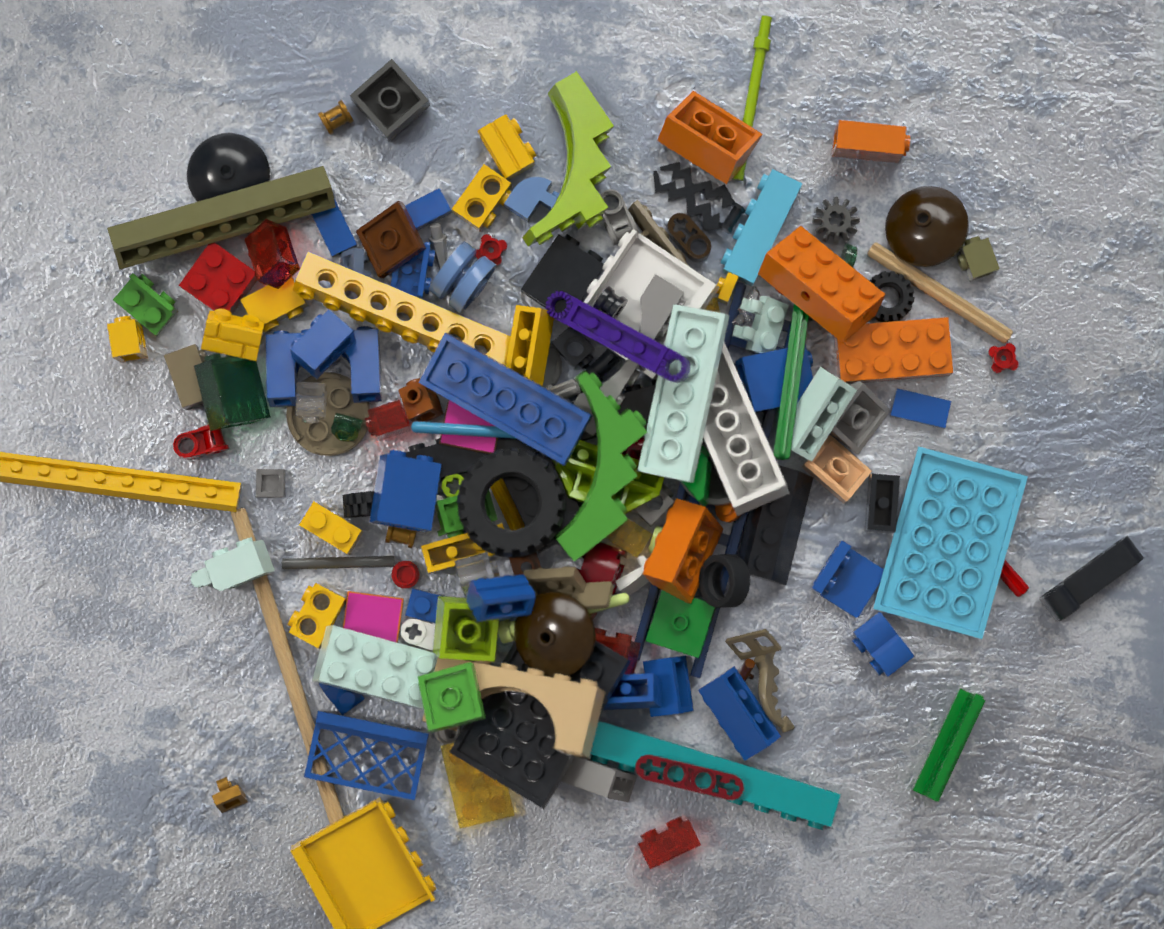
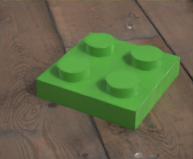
(451, 697)

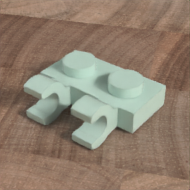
(766, 324)

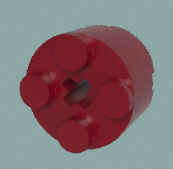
(603, 564)

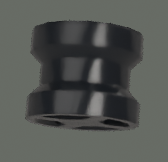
(610, 303)

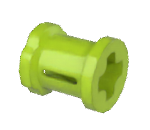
(450, 479)

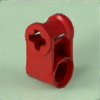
(202, 441)

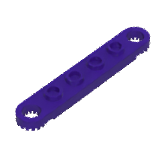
(618, 336)

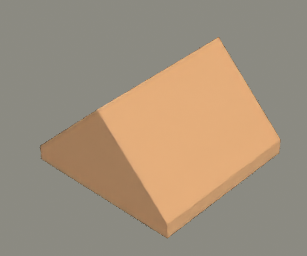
(837, 469)

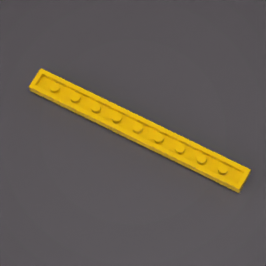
(119, 482)

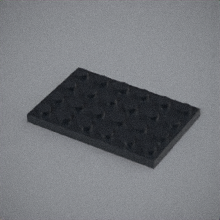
(519, 735)

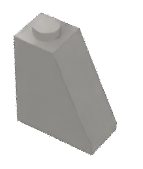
(600, 779)

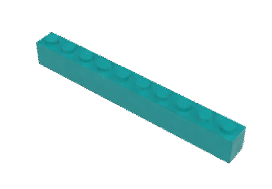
(760, 787)

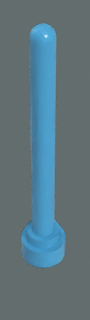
(459, 429)

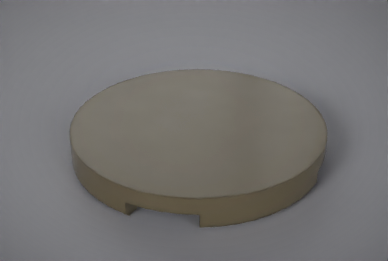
(318, 436)

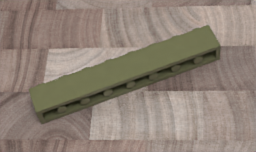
(221, 217)

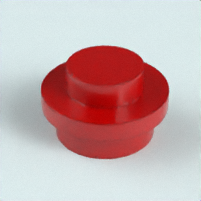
(405, 574)

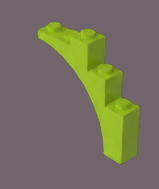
(584, 130)

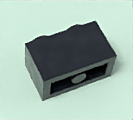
(882, 503)

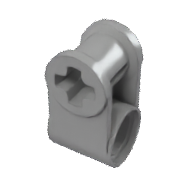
(617, 218)

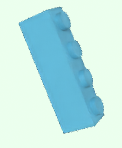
(762, 226)

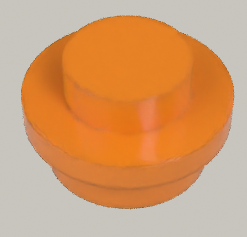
(726, 513)

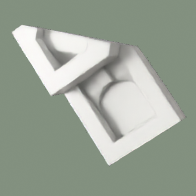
(633, 581)

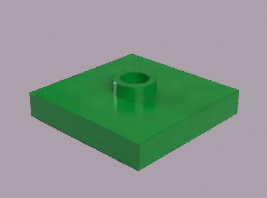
(681, 624)

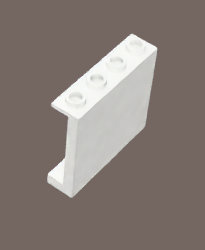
(633, 270)

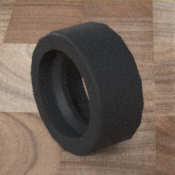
(738, 580)

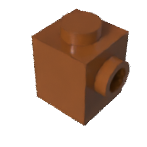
(420, 402)

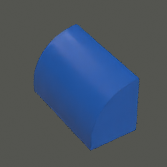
(675, 685)

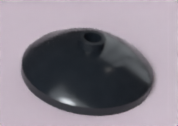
(232, 150)

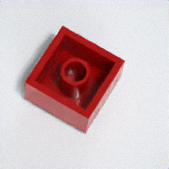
(218, 279)

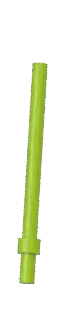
(761, 46)

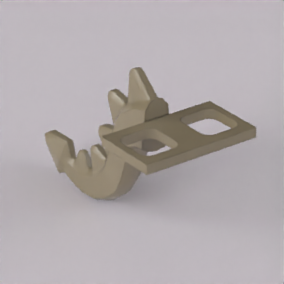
(767, 671)

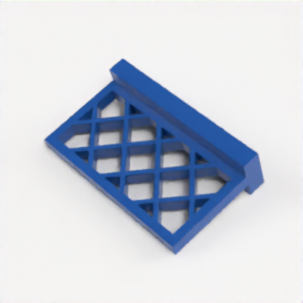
(369, 730)

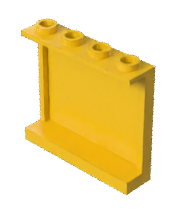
(363, 868)

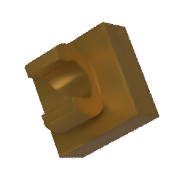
(229, 795)

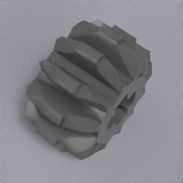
(838, 211)

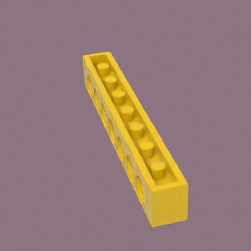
(394, 302)

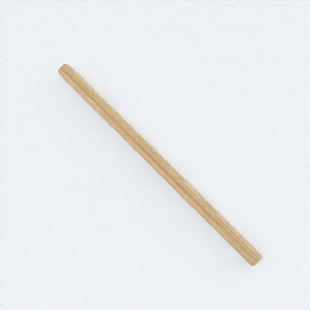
(289, 673)

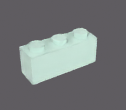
(819, 412)

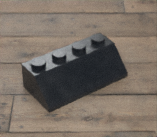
(774, 530)

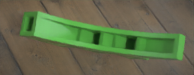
(615, 433)

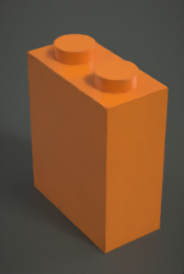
(870, 141)

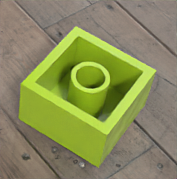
(459, 633)

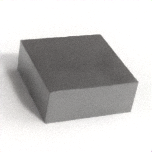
(270, 483)

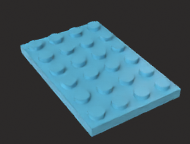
(950, 542)

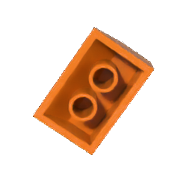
(709, 137)
(682, 548)

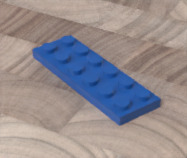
(505, 398)

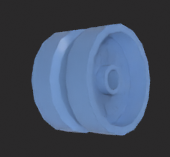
(465, 279)

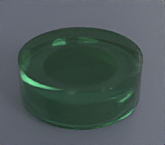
(849, 254)

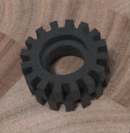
(905, 292)
(357, 504)

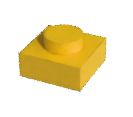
(726, 287)

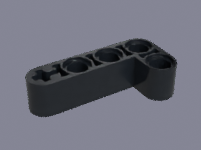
(1091, 578)

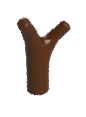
(746, 669)

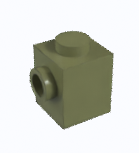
(977, 258)

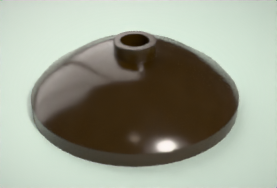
(931, 241)
(569, 630)

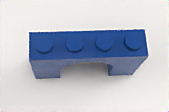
(361, 355)

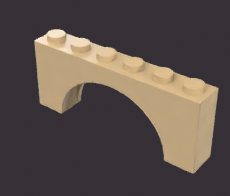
(572, 705)

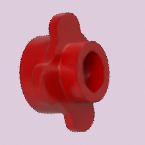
(498, 246)
(1007, 351)

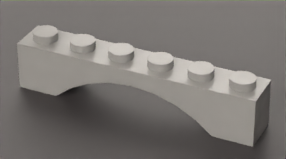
(656, 310)

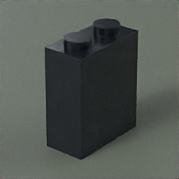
(563, 269)

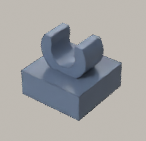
(354, 260)

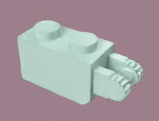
(234, 567)

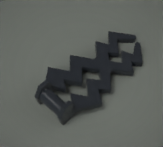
(688, 192)

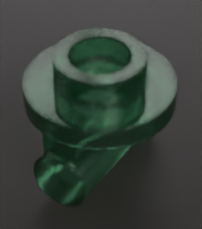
(346, 427)

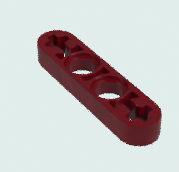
(688, 779)

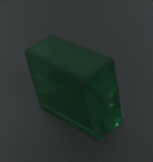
(231, 391)

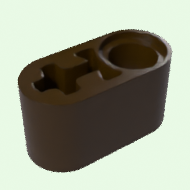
(678, 237)

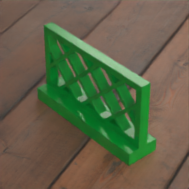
(948, 744)

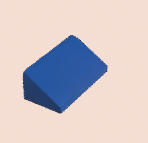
(428, 209)

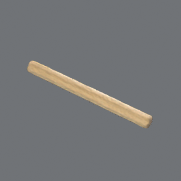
(940, 293)

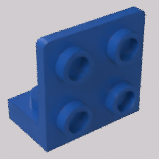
(847, 579)

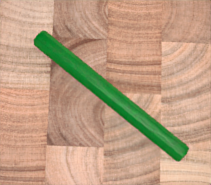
(791, 384)

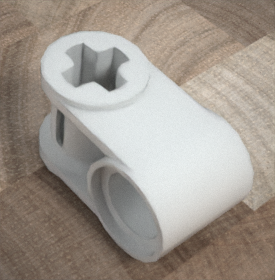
(426, 637)

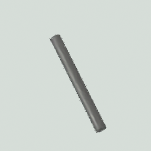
(337, 562)

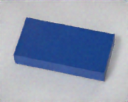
(334, 230)
(920, 408)

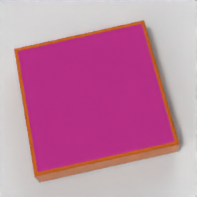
(373, 615)

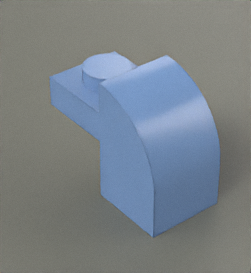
(529, 195)

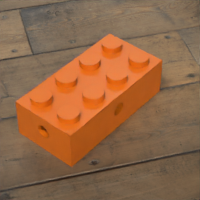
(821, 284)
(896, 351)

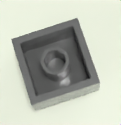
(390, 100)

